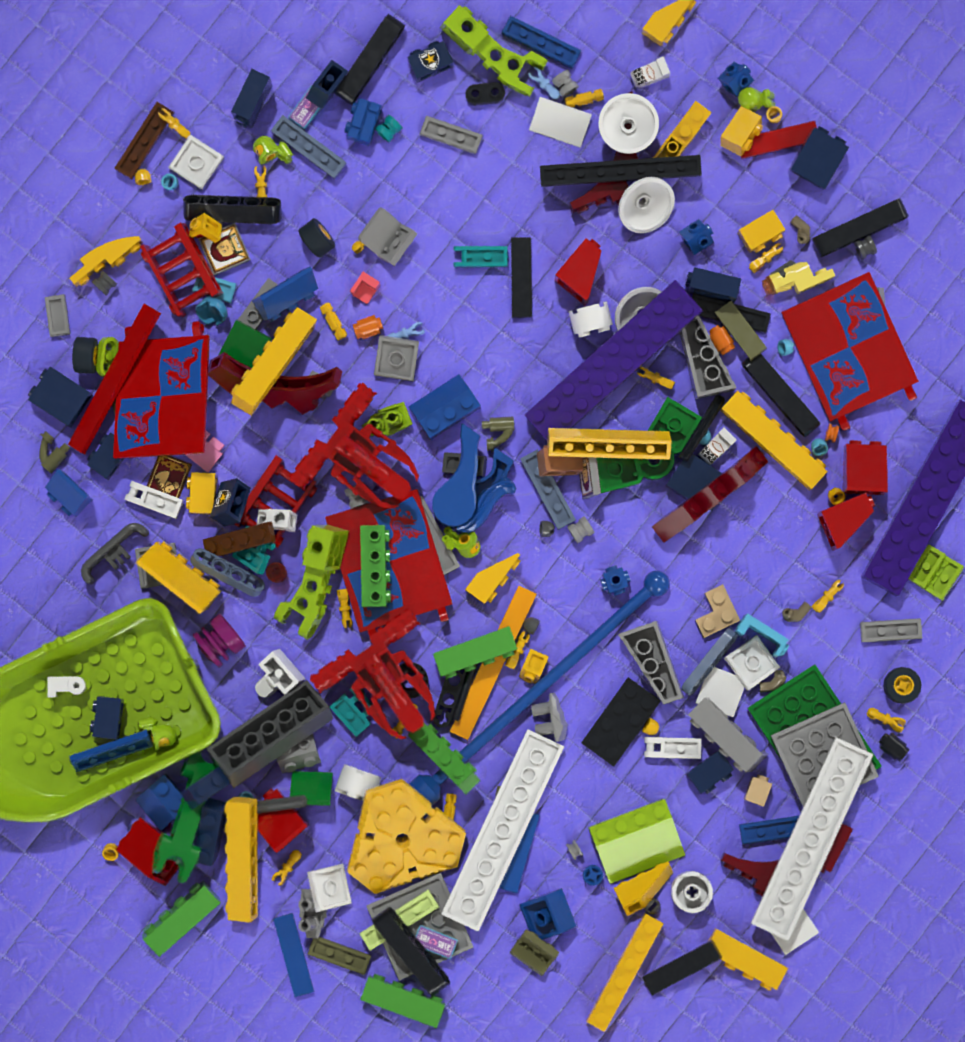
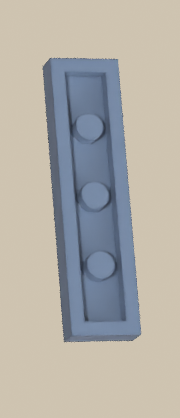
(308, 147)
(548, 492)

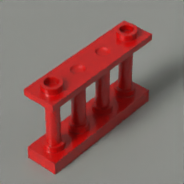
(200, 270)
(265, 484)

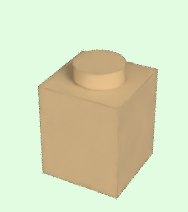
(758, 790)

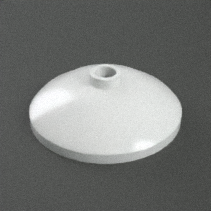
(633, 110)
(652, 210)
(632, 303)

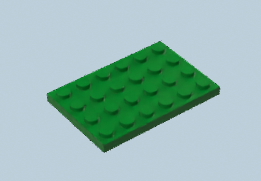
(795, 702)

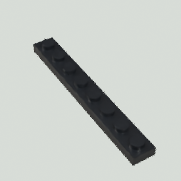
(620, 170)

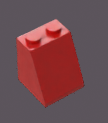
(579, 271)
(865, 468)
(845, 518)
(279, 826)
(139, 849)

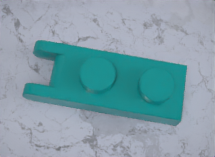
(481, 256)

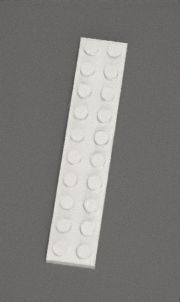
(502, 830)
(811, 838)

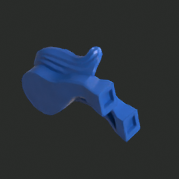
(464, 499)

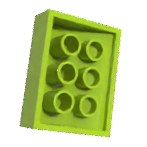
(636, 840)

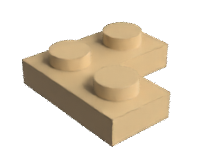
(722, 615)

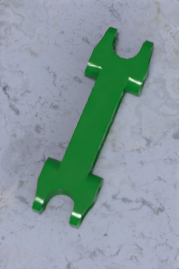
(179, 843)

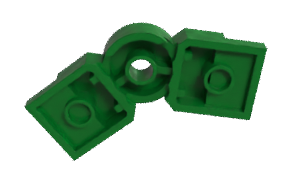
(628, 472)

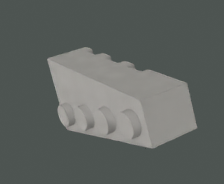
(703, 361)
(652, 656)
(727, 736)

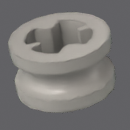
(574, 849)

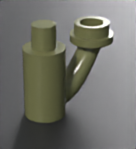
(495, 424)
(52, 461)

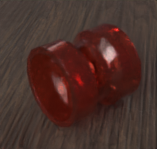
(277, 575)

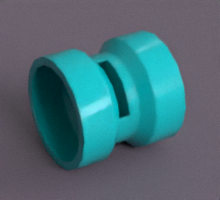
(388, 128)

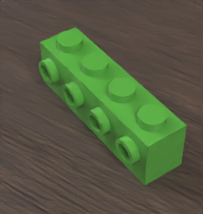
(374, 566)
(475, 651)
(447, 760)
(180, 918)
(402, 1000)

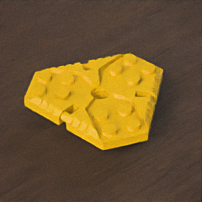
(384, 858)

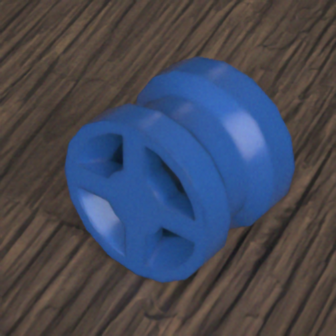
(594, 877)

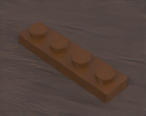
(143, 142)
(240, 539)

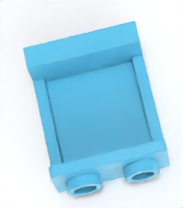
(765, 631)

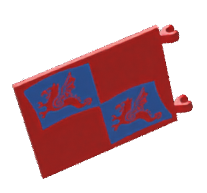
(850, 348)
(164, 398)
(414, 562)

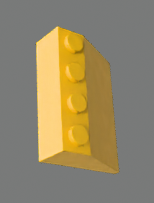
(179, 576)

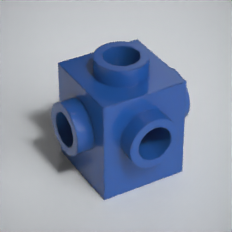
(736, 78)
(697, 236)
(607, 583)

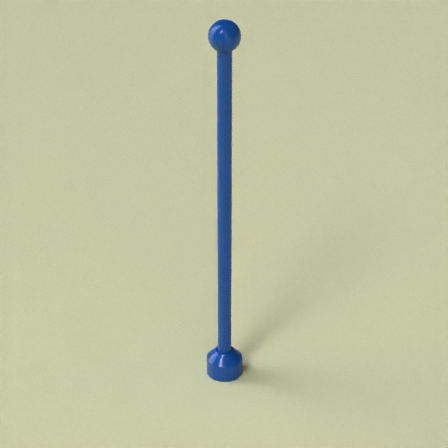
(655, 584)

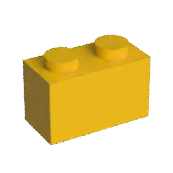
(741, 131)
(761, 231)
(202, 492)

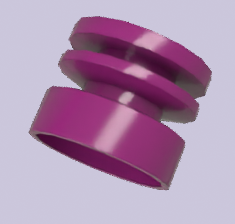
(219, 640)

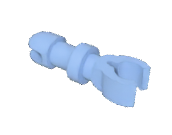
(545, 84)
(406, 333)

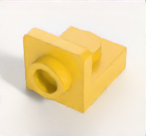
(207, 227)
(533, 666)

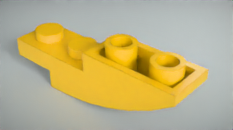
(684, 131)
(111, 252)

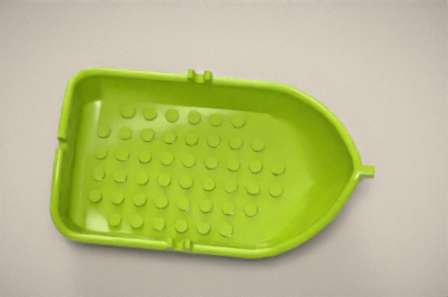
(122, 656)

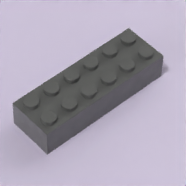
(270, 733)

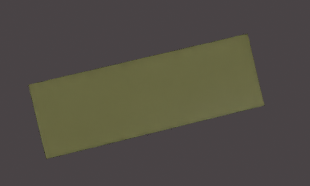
(741, 330)
(339, 955)

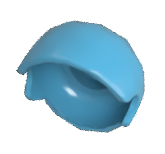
(212, 310)

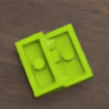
(936, 572)

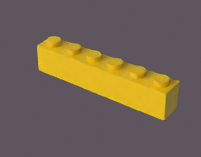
(273, 361)
(773, 440)
(609, 443)
(241, 859)
(624, 972)

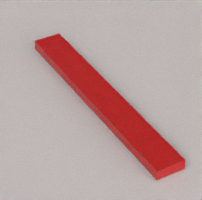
(114, 378)

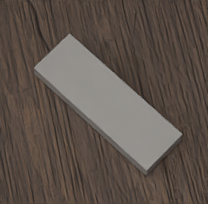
(451, 135)
(891, 630)

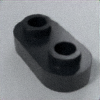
(485, 96)

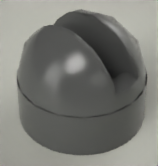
(546, 529)
(531, 625)
(656, 909)

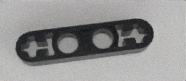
(455, 691)

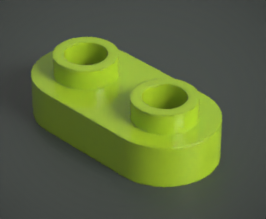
(104, 356)

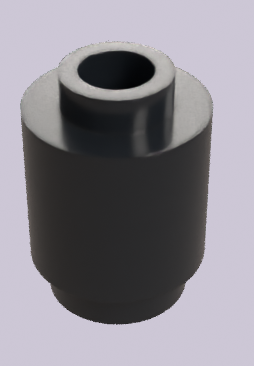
(893, 746)

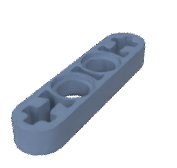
(226, 575)
(709, 661)

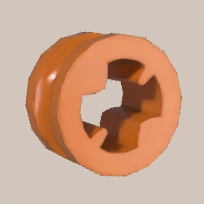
(831, 433)

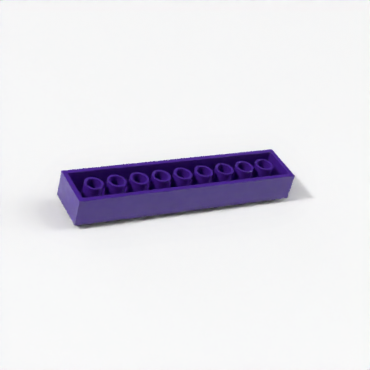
(615, 360)
(921, 508)

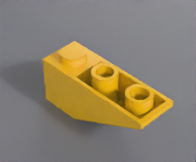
(663, 21)
(487, 580)
(640, 890)

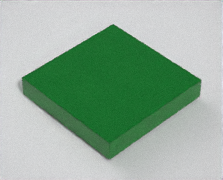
(244, 343)
(314, 785)

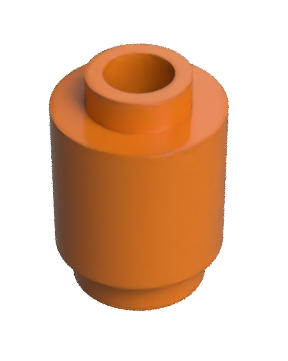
(367, 327)
(721, 339)

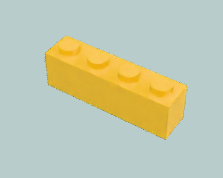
(748, 960)

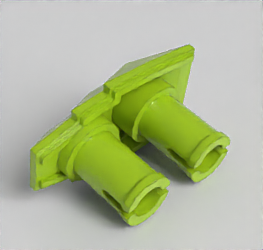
(390, 419)

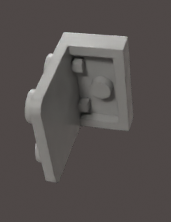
(386, 236)
(300, 756)

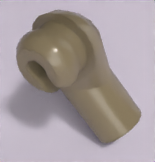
(803, 232)
(796, 615)
(778, 680)

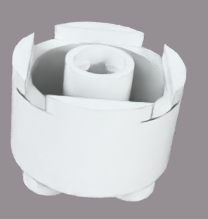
(590, 318)
(356, 782)
(699, 900)

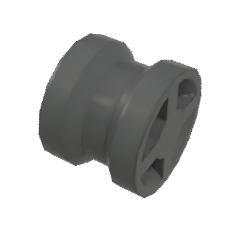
(865, 247)
(104, 283)

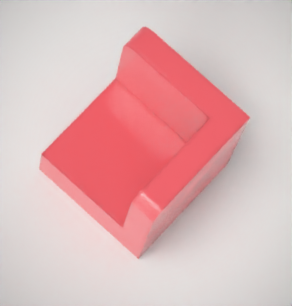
(365, 287)

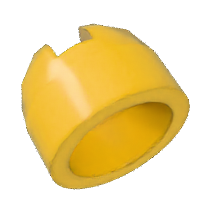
(772, 111)
(142, 177)
(841, 496)
(651, 727)
(109, 852)

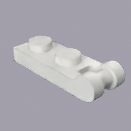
(154, 500)
(673, 747)

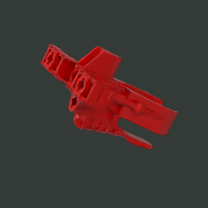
(357, 454)
(382, 676)

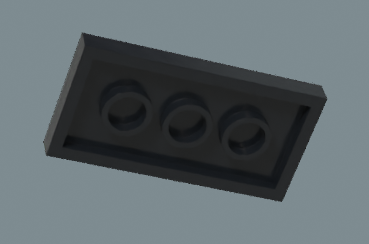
(620, 721)

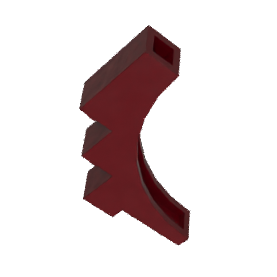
(603, 191)
(297, 391)
(710, 495)
(763, 870)

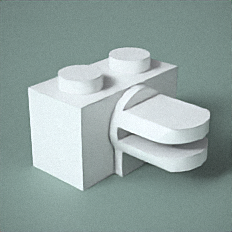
(279, 675)

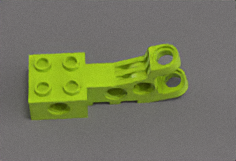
(479, 42)
(321, 559)

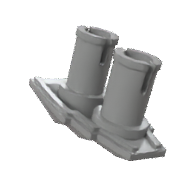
(558, 724)
(311, 921)

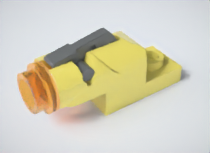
(797, 276)

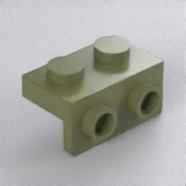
(534, 952)

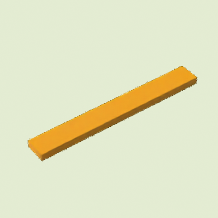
(489, 673)

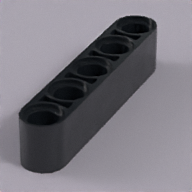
(370, 59)
(233, 208)
(860, 227)
(781, 395)
(411, 951)

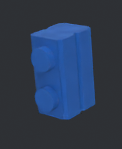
(363, 121)

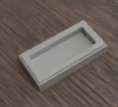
(57, 315)

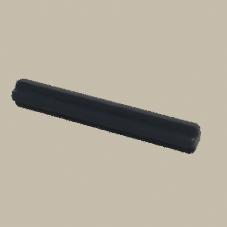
(701, 428)

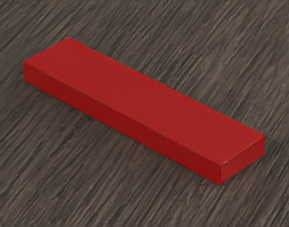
(779, 139)

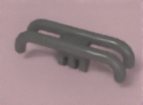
(111, 551)

